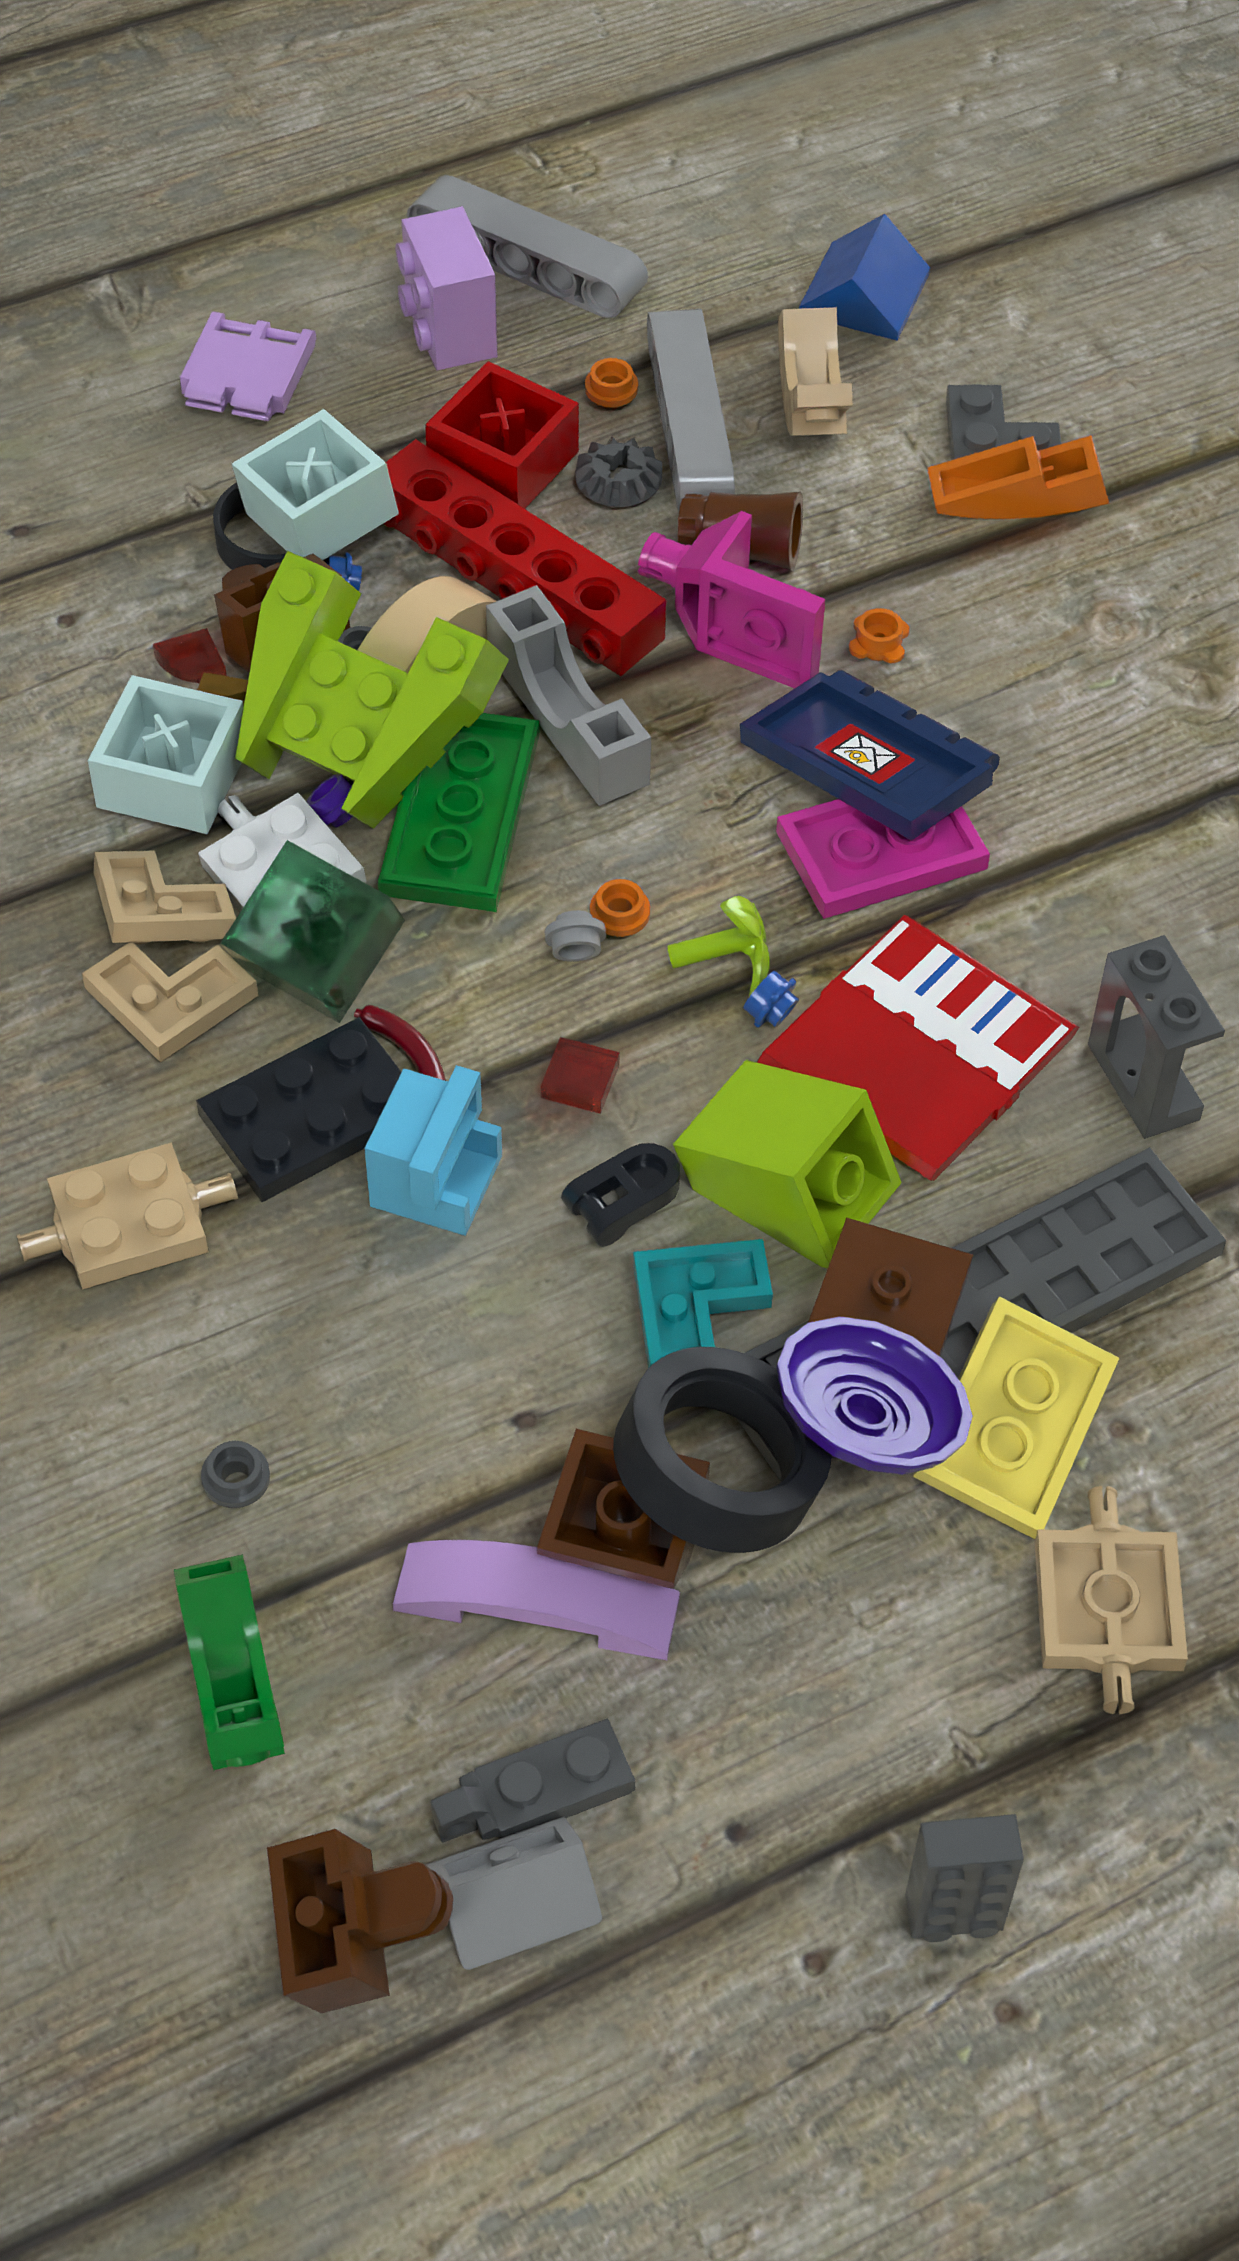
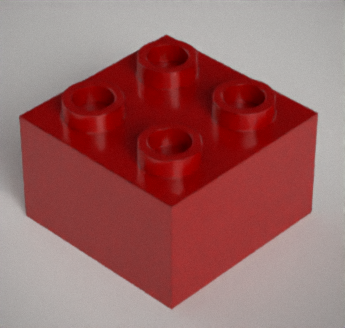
(507, 432)

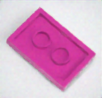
(860, 862)

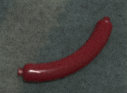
(405, 1037)

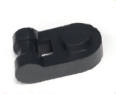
(642, 1177)

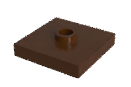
(894, 1282)

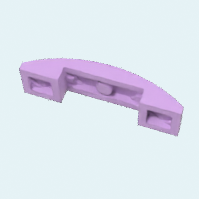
(516, 1584)

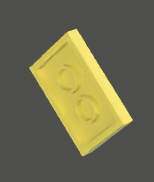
(1030, 1409)

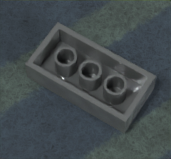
(963, 1877)

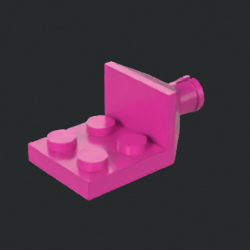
(735, 609)

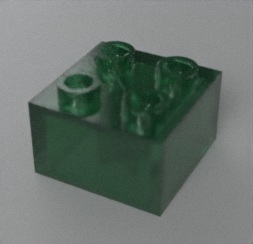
(313, 931)

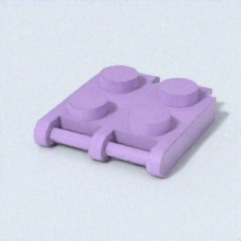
(245, 370)

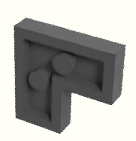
(979, 422)

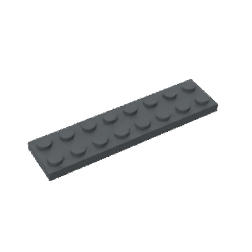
(1071, 1257)

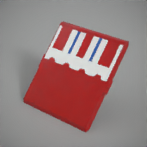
(928, 1039)

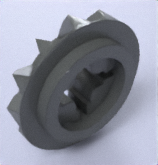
(628, 486)

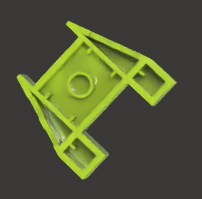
(348, 707)

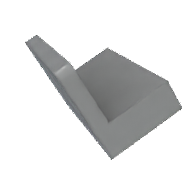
(519, 1892)

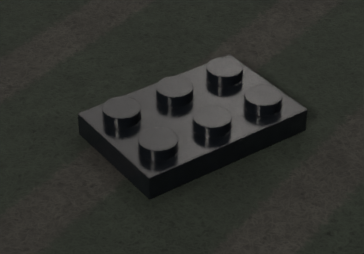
(302, 1108)

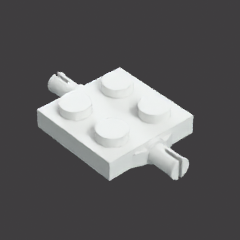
(256, 840)

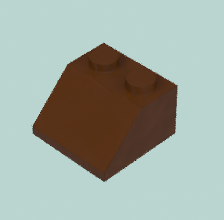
(601, 1525)

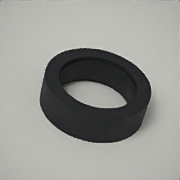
(688, 1502)

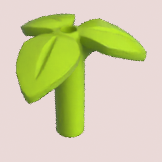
(747, 938)

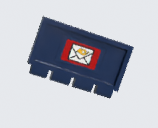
(871, 752)

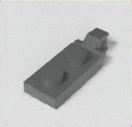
(537, 1785)

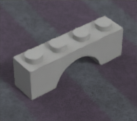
(597, 740)

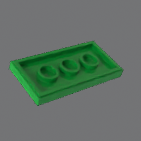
(462, 817)

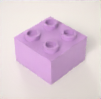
(447, 288)

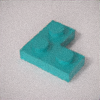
(689, 1283)

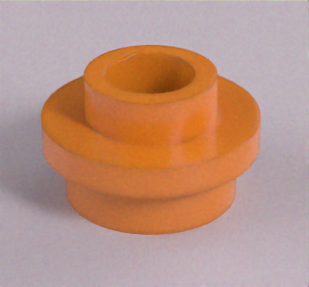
(611, 383)
(625, 897)

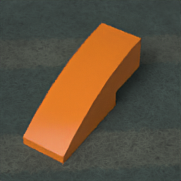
(1020, 481)

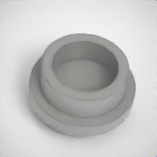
(575, 936)

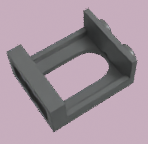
(1147, 1049)

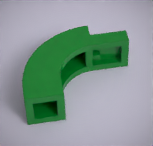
(228, 1663)

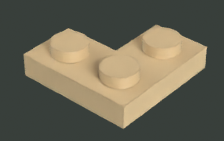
(147, 910)
(170, 1010)

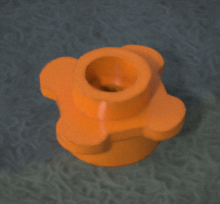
(879, 636)

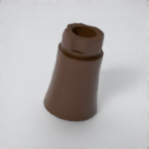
(774, 523)

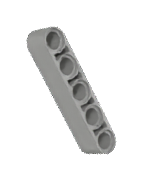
(542, 249)
(689, 403)

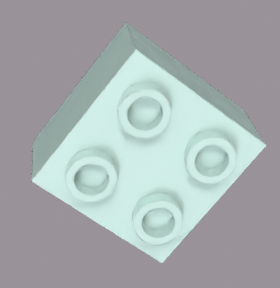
(315, 487)
(167, 754)

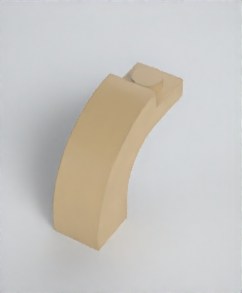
(810, 372)
(407, 621)

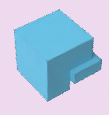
(431, 1152)

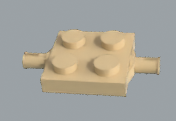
(127, 1216)
(1110, 1600)

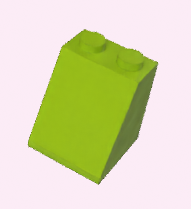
(790, 1156)

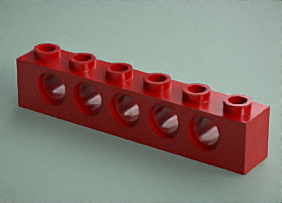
(513, 550)

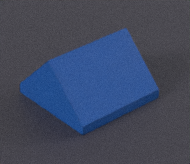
(870, 279)

